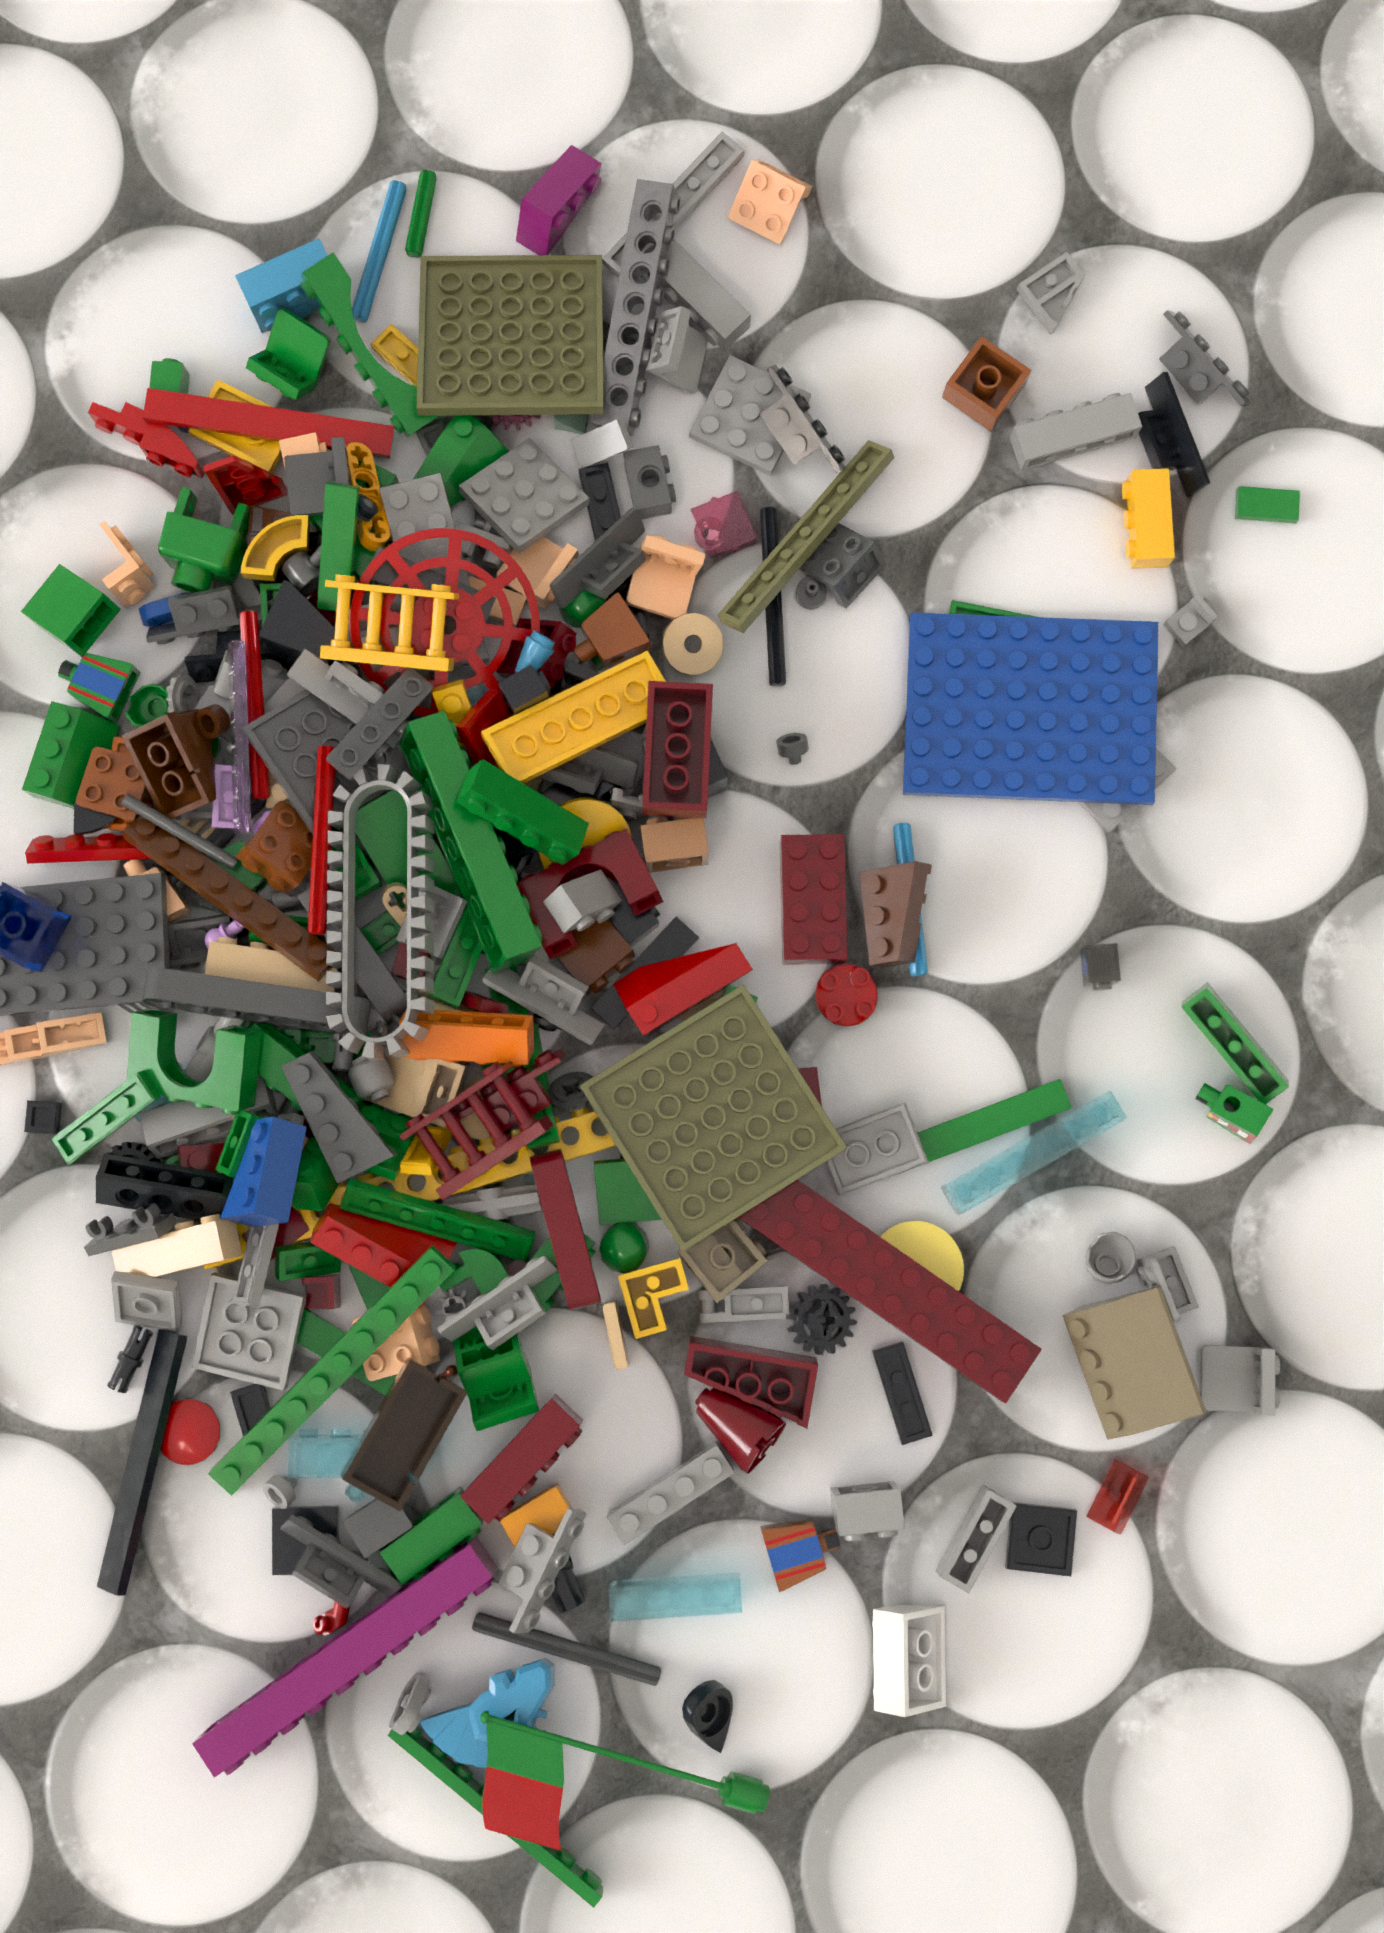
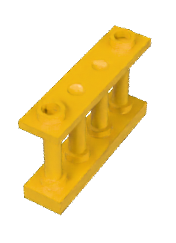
(372, 651)

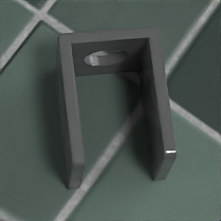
(378, 1525)

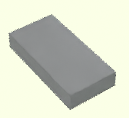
(602, 443)

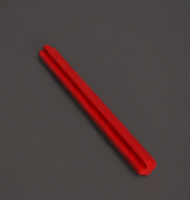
(255, 699)
(323, 803)

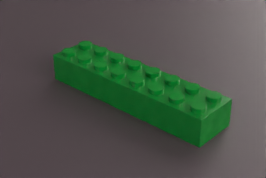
(470, 845)

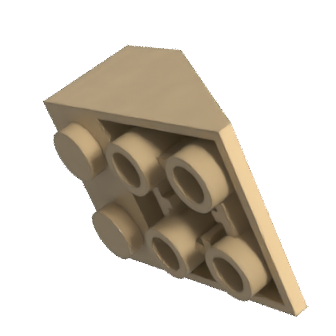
(423, 1086)

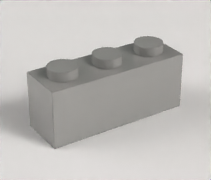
(975, 1539)

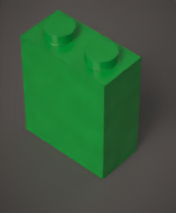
(71, 610)

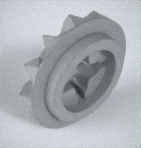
(181, 685)

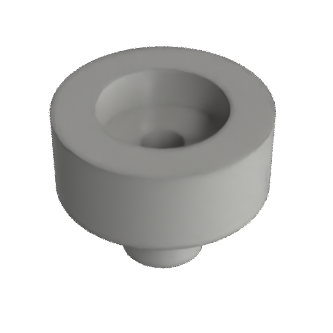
(280, 1490)

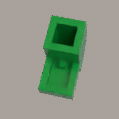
(483, 1267)

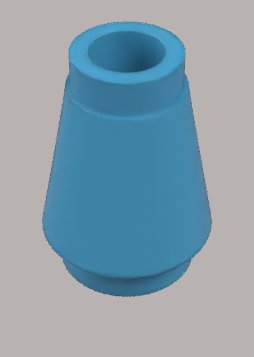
(535, 651)

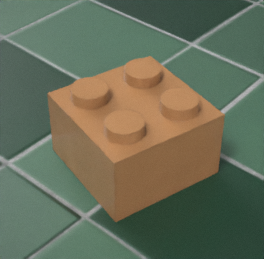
(674, 843)

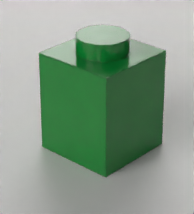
(169, 376)

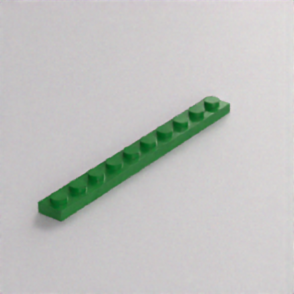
(332, 1370)

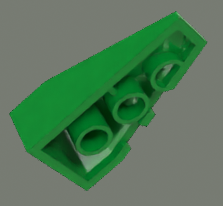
(461, 453)

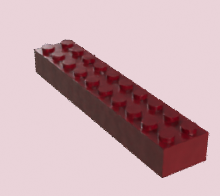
(895, 1288)

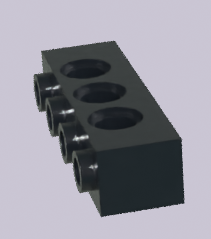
(173, 1188)

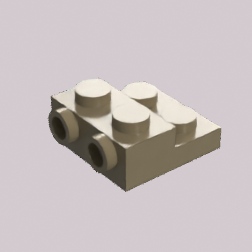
(724, 1259)

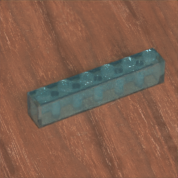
(1033, 1152)

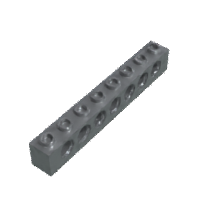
(648, 199)

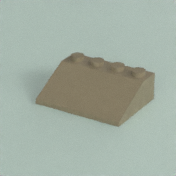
(1134, 1363)

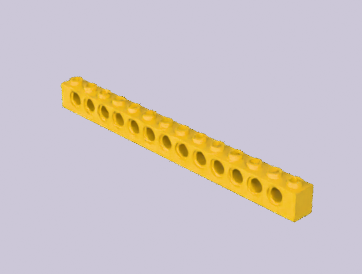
(586, 1145)

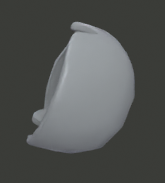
(1110, 1258)

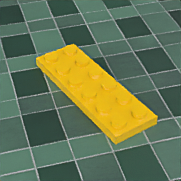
(573, 720)

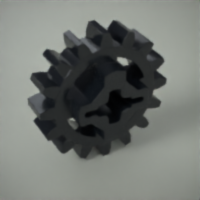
(820, 1332)

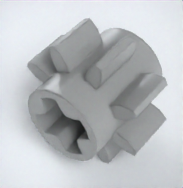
(448, 1302)

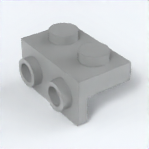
(446, 917)

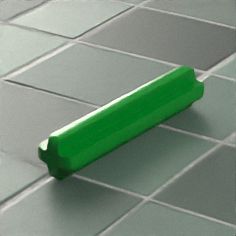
(420, 213)

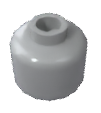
(371, 1078)

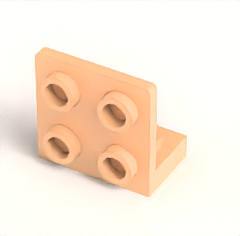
(768, 200)

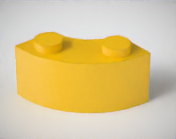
(274, 546)

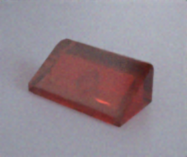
(1117, 1496)

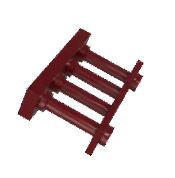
(478, 1160)

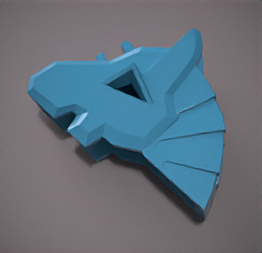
(461, 1730)

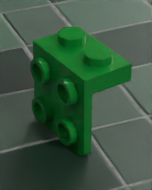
(291, 356)

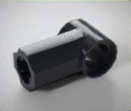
(567, 1590)

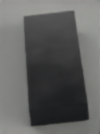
(902, 1393)

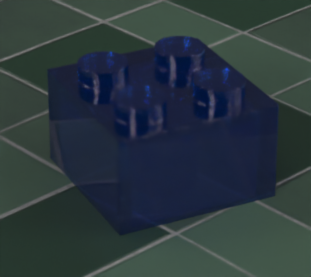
(29, 927)

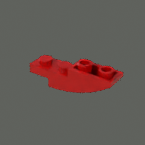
(154, 439)

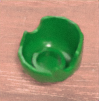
(581, 608)
(147, 704)
(624, 1247)

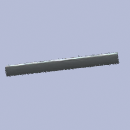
(180, 831)

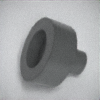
(810, 593)
(792, 747)

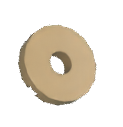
(710, 643)

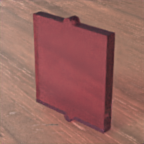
(734, 518)

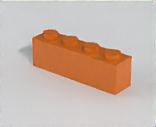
(473, 1037)

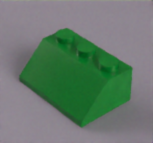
(65, 752)

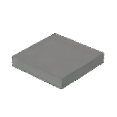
(146, 1301)

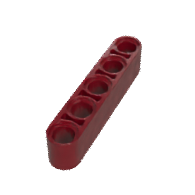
(565, 1229)

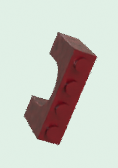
(617, 860)

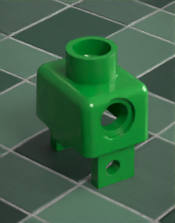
(200, 548)

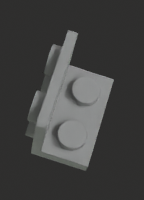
(677, 350)

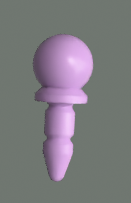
(224, 930)

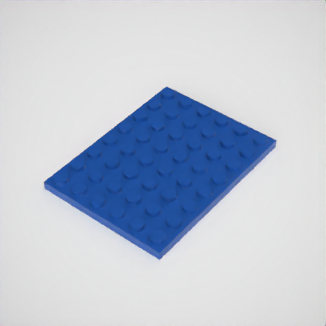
(1031, 708)

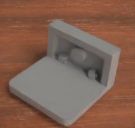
(1167, 1271)
(1239, 1379)

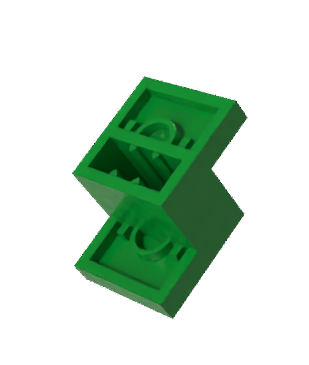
(496, 1379)

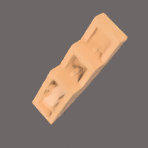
(51, 1038)

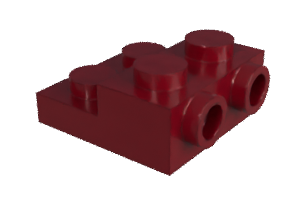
(553, 668)

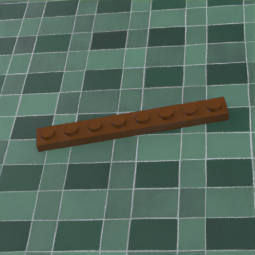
(231, 896)

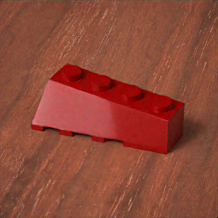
(374, 1245)

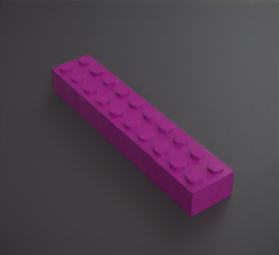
(343, 1657)

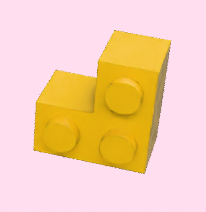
(642, 1294)

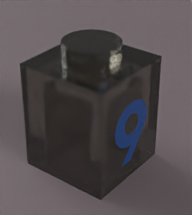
(1100, 966)

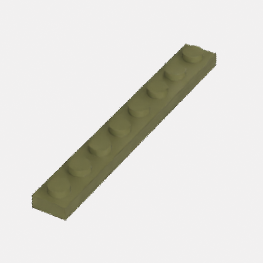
(805, 536)

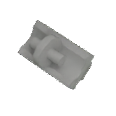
(487, 531)

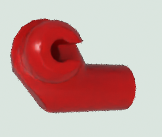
(331, 1620)

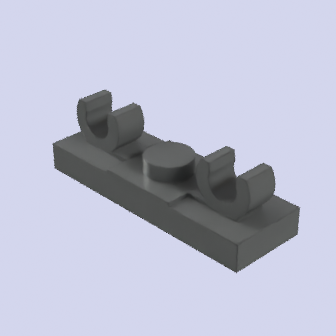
(143, 1227)

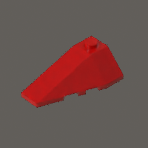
(244, 483)
(672, 987)

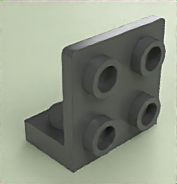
(310, 472)
(844, 564)

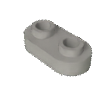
(413, 1696)

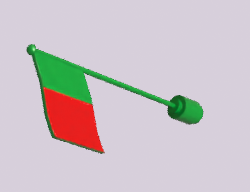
(528, 1779)

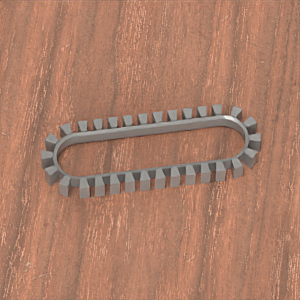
(417, 803)

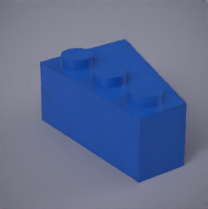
(266, 1174)

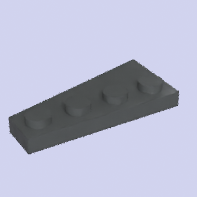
(339, 1127)

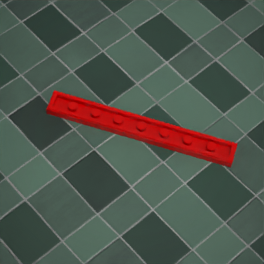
(261, 421)

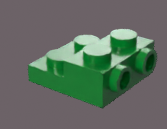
(390, 1128)

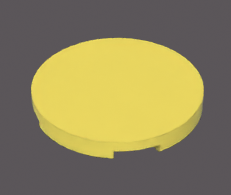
(930, 1248)

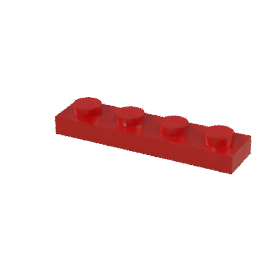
(80, 849)

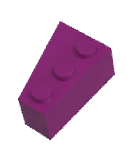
(556, 200)

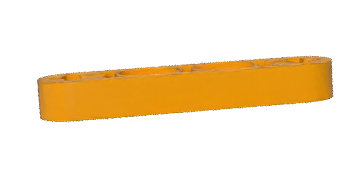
(368, 473)

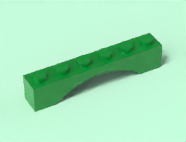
(332, 289)

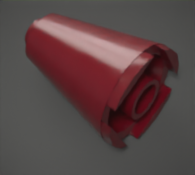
(739, 1426)

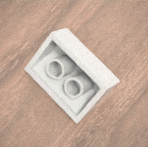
(909, 1659)

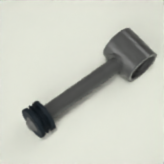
(304, 569)

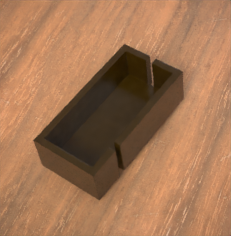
(403, 1434)

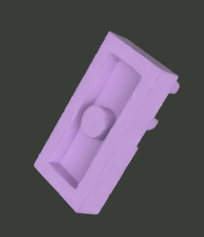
(223, 806)

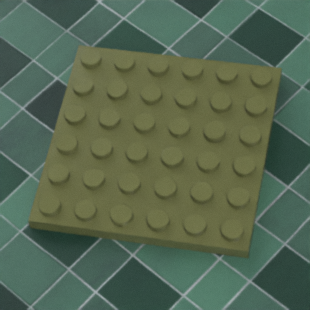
(510, 335)
(713, 1117)

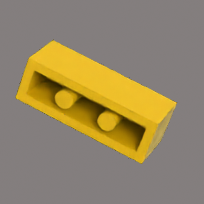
(1149, 518)

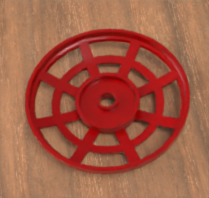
(466, 611)

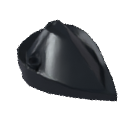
(709, 1713)

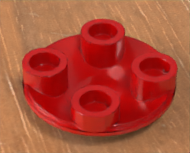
(846, 995)
(190, 1432)

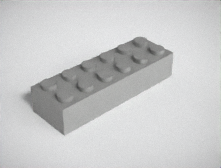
(419, 507)

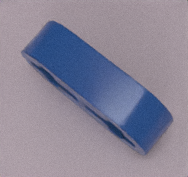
(156, 612)

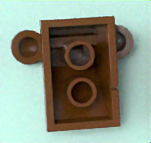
(178, 757)

